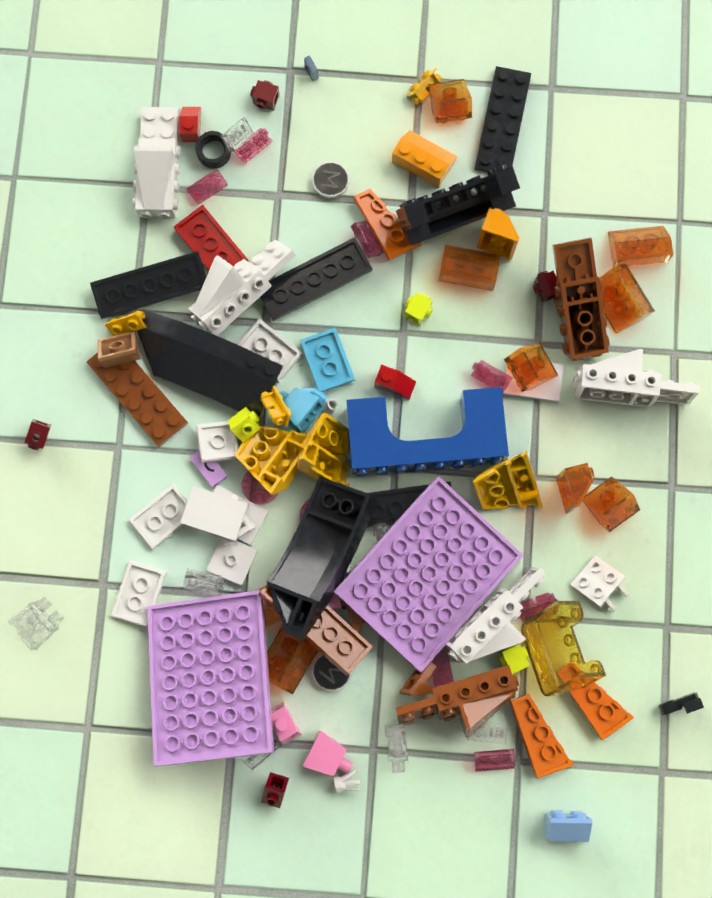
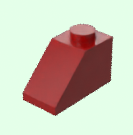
(190, 124)
(394, 382)

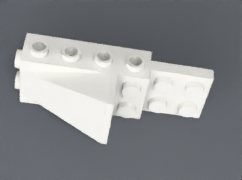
(157, 163)
(227, 284)
(625, 375)
(489, 626)

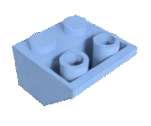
(567, 827)

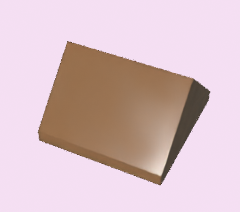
(118, 349)

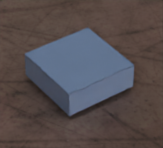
(311, 68)

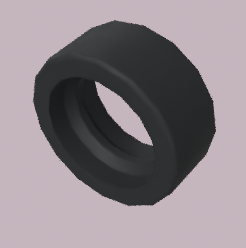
(211, 163)

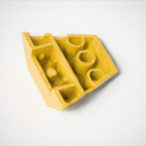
(326, 451)
(272, 456)
(508, 484)

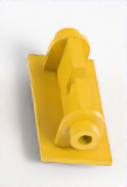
(418, 90)
(126, 323)
(280, 413)

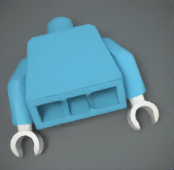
(305, 407)

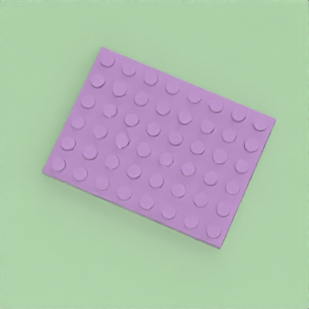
(428, 574)
(209, 679)

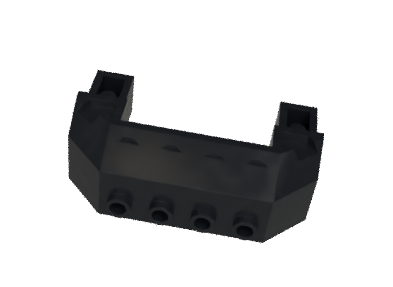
(423, 220)

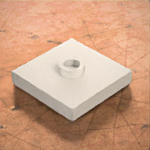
(216, 442)
(232, 561)

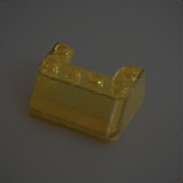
(556, 651)

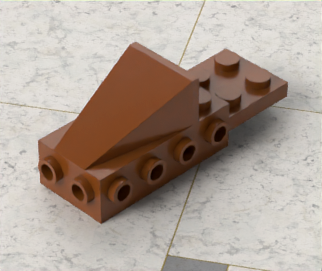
(579, 300)
(471, 698)

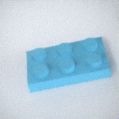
(327, 360)

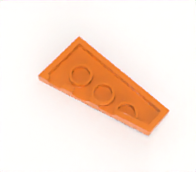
(383, 225)
(600, 710)
(538, 738)

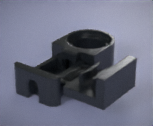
(690, 702)

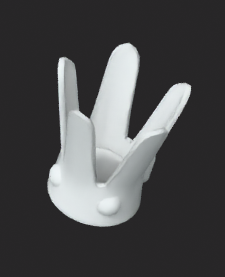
(342, 785)

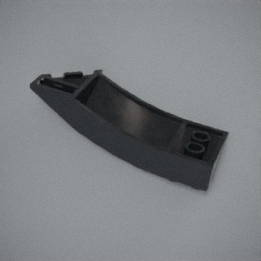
(207, 363)
(319, 554)

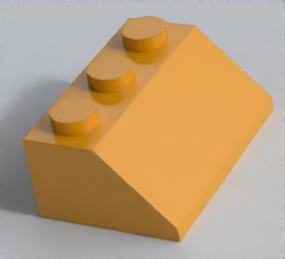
(423, 158)
(498, 234)

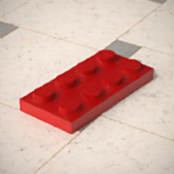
(205, 235)

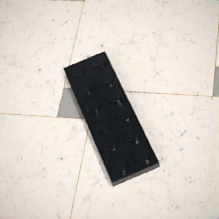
(502, 119)
(315, 278)
(149, 285)

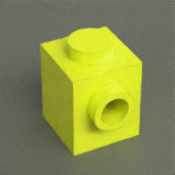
(418, 308)
(244, 424)
(515, 657)

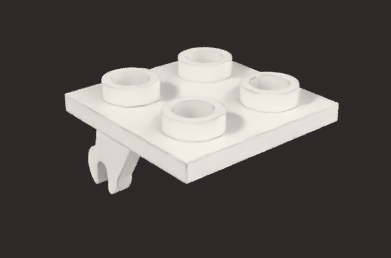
(599, 581)

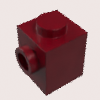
(265, 95)
(544, 285)
(40, 428)
(274, 790)

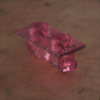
(253, 145)
(490, 375)
(530, 609)

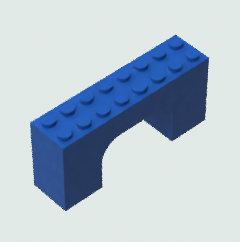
(478, 443)

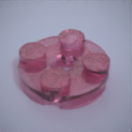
(252, 494)

